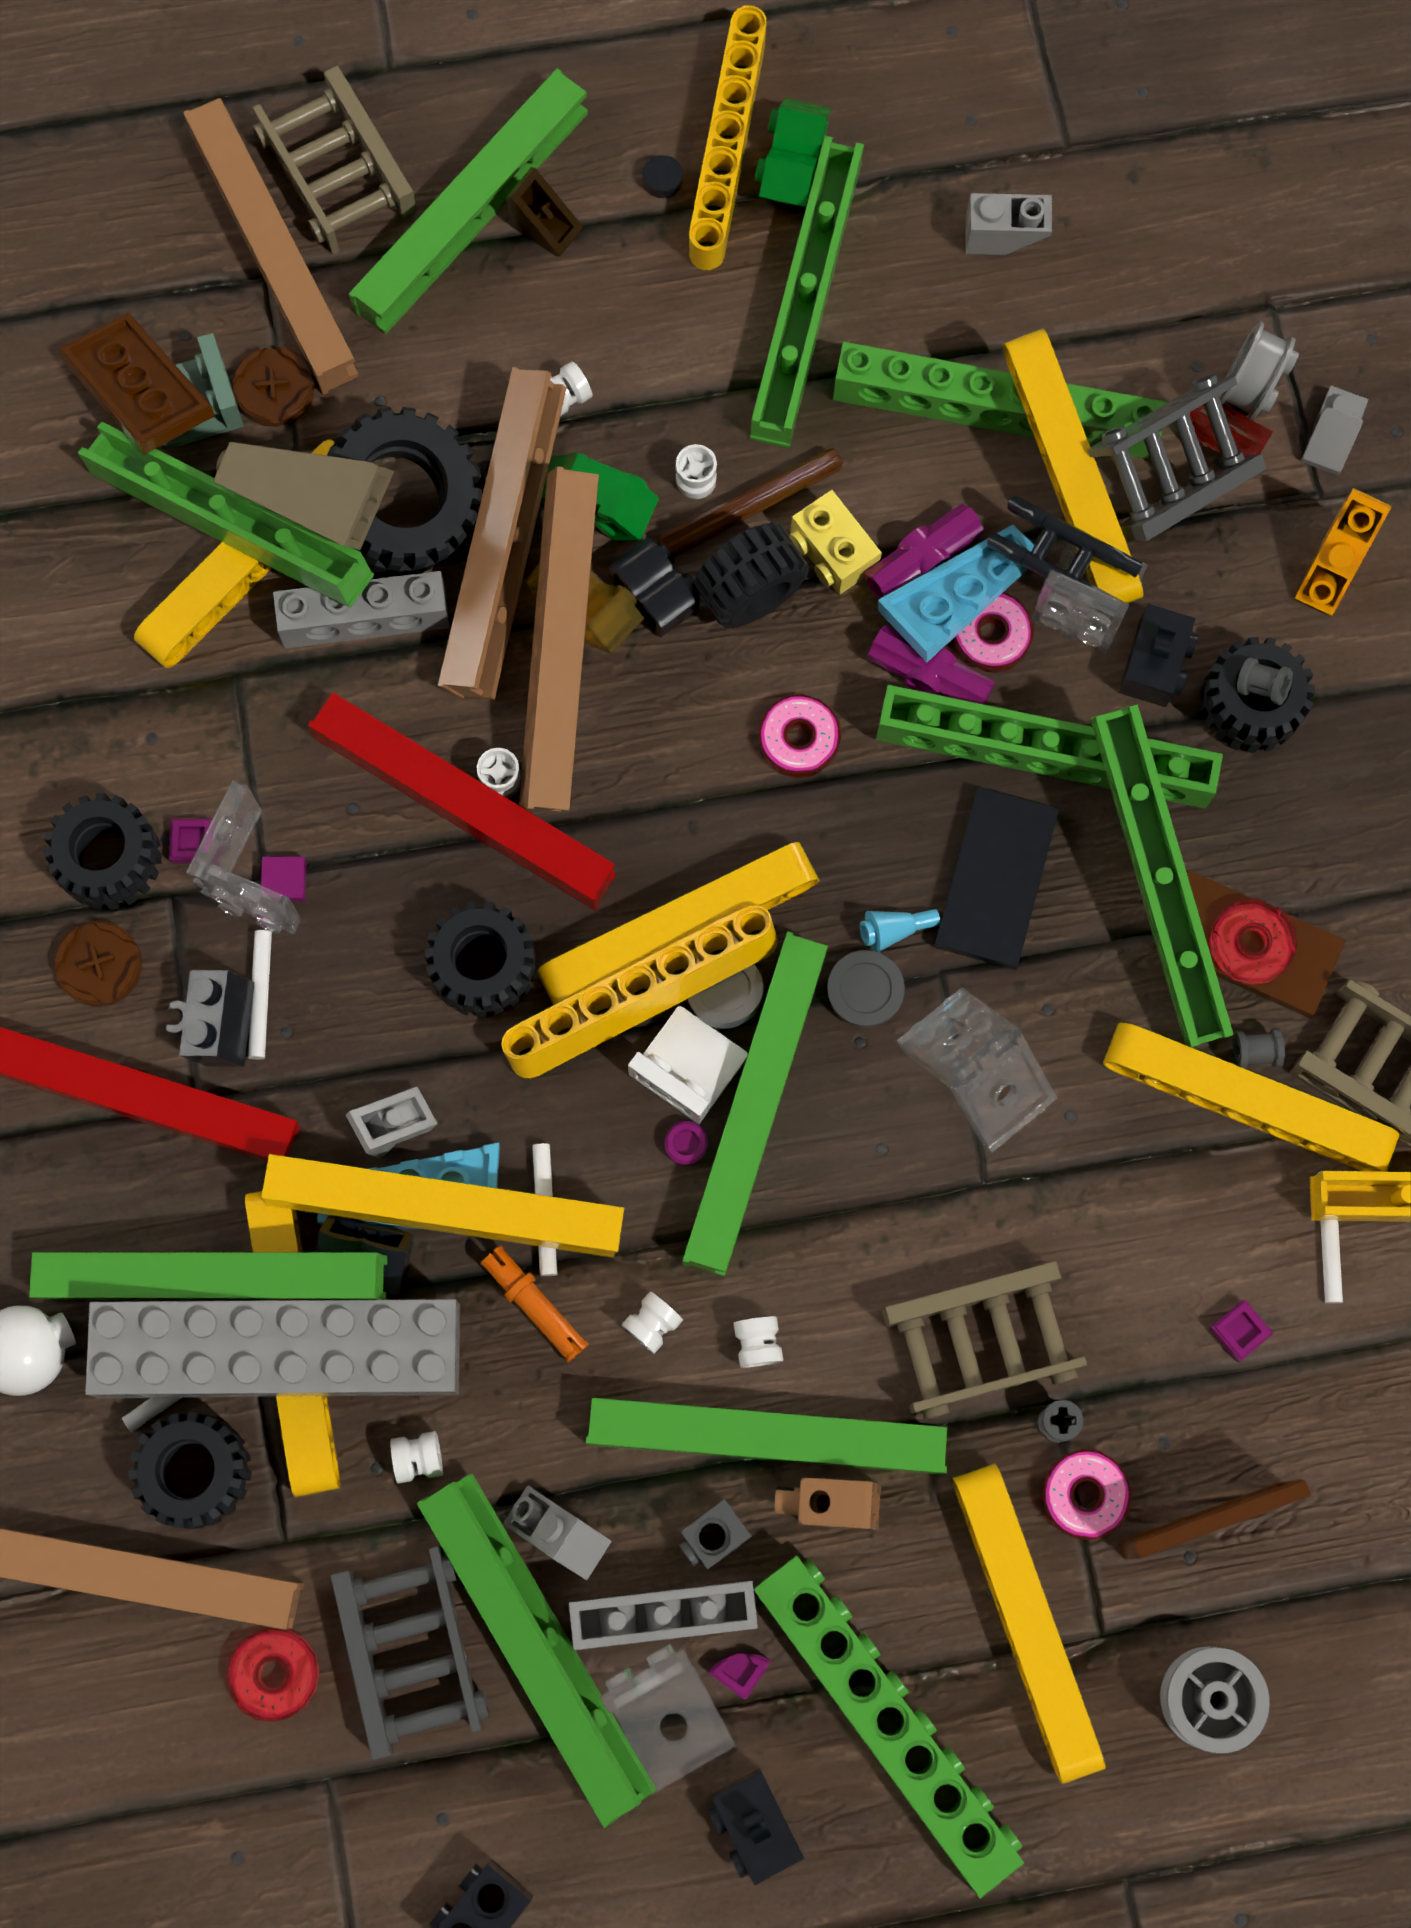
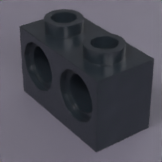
(474, 1912)

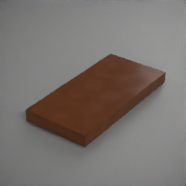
(136, 383)
(1312, 965)
(1214, 1518)

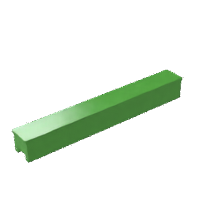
(468, 203)
(806, 293)
(227, 516)
(1161, 876)
(755, 1105)
(208, 1276)
(767, 1436)
(537, 1649)

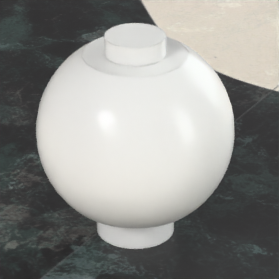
(31, 1349)

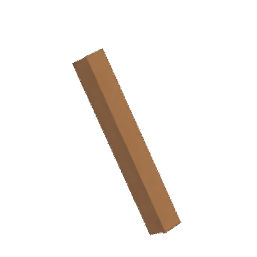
(271, 245)
(502, 535)
(558, 640)
(148, 1579)

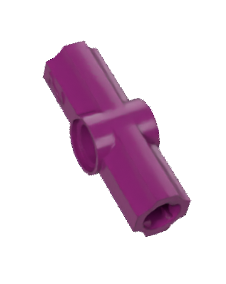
(924, 550)
(938, 676)

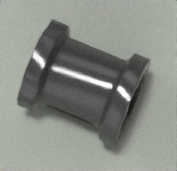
(1264, 681)
(1258, 1048)
(1068, 1410)

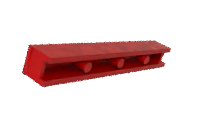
(463, 800)
(145, 1097)

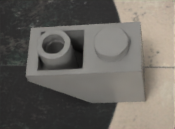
(1006, 222)
(557, 1532)

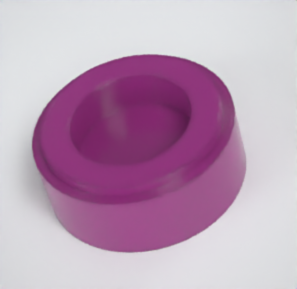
(686, 1143)

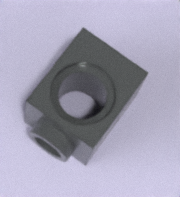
(734, 1535)

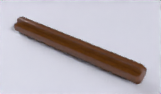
(752, 502)

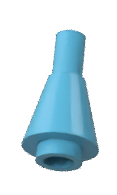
(887, 928)

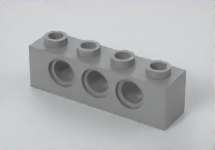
(382, 609)
(663, 1615)

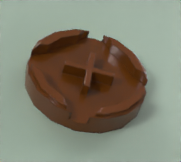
(273, 386)
(98, 964)

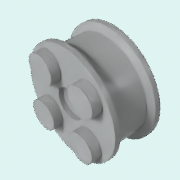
(1257, 371)
(1187, 1695)

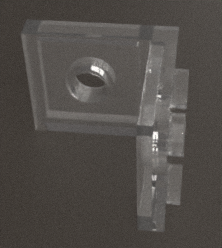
(1079, 608)
(218, 856)
(980, 1065)
(650, 1694)

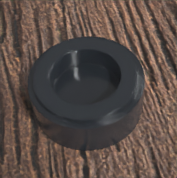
(662, 176)

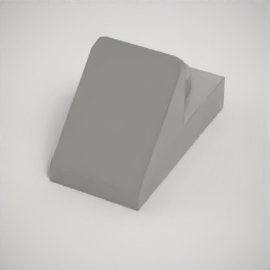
(1335, 430)
(391, 1121)

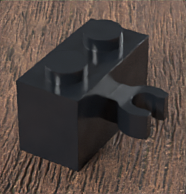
(1157, 656)
(215, 1018)
(755, 1826)

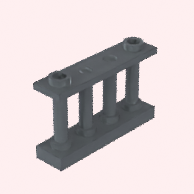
(1205, 483)
(365, 1638)

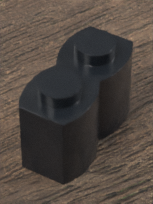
(660, 590)
(355, 1236)

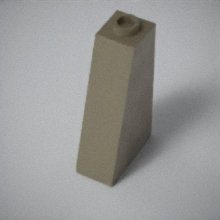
(314, 490)

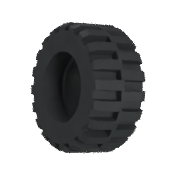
(448, 467)

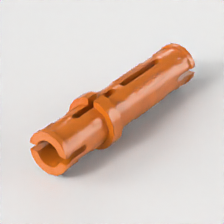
(534, 1303)

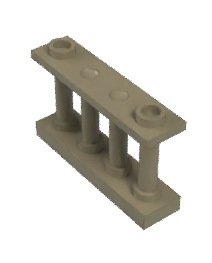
(355, 129)
(1356, 1091)
(994, 1296)

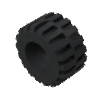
(751, 575)
(1242, 723)
(84, 824)
(474, 925)
(152, 1466)

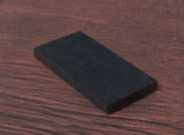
(996, 878)

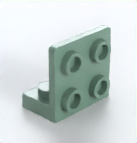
(212, 381)

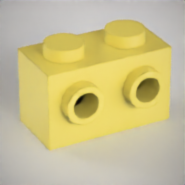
(834, 542)

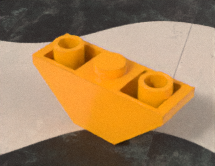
(1342, 551)

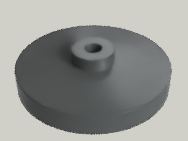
(865, 989)
(731, 1000)

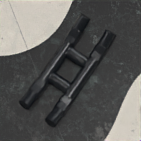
(1052, 529)

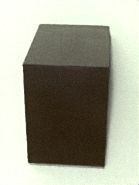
(541, 214)

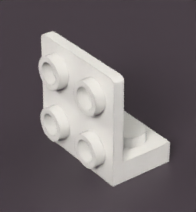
(688, 1064)

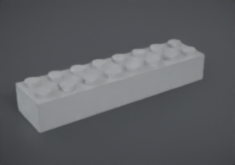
(273, 1348)

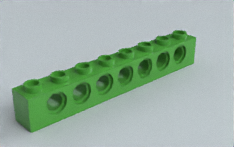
(970, 394)
(1033, 743)
(981, 1866)

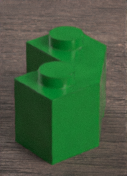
(795, 151)
(622, 498)

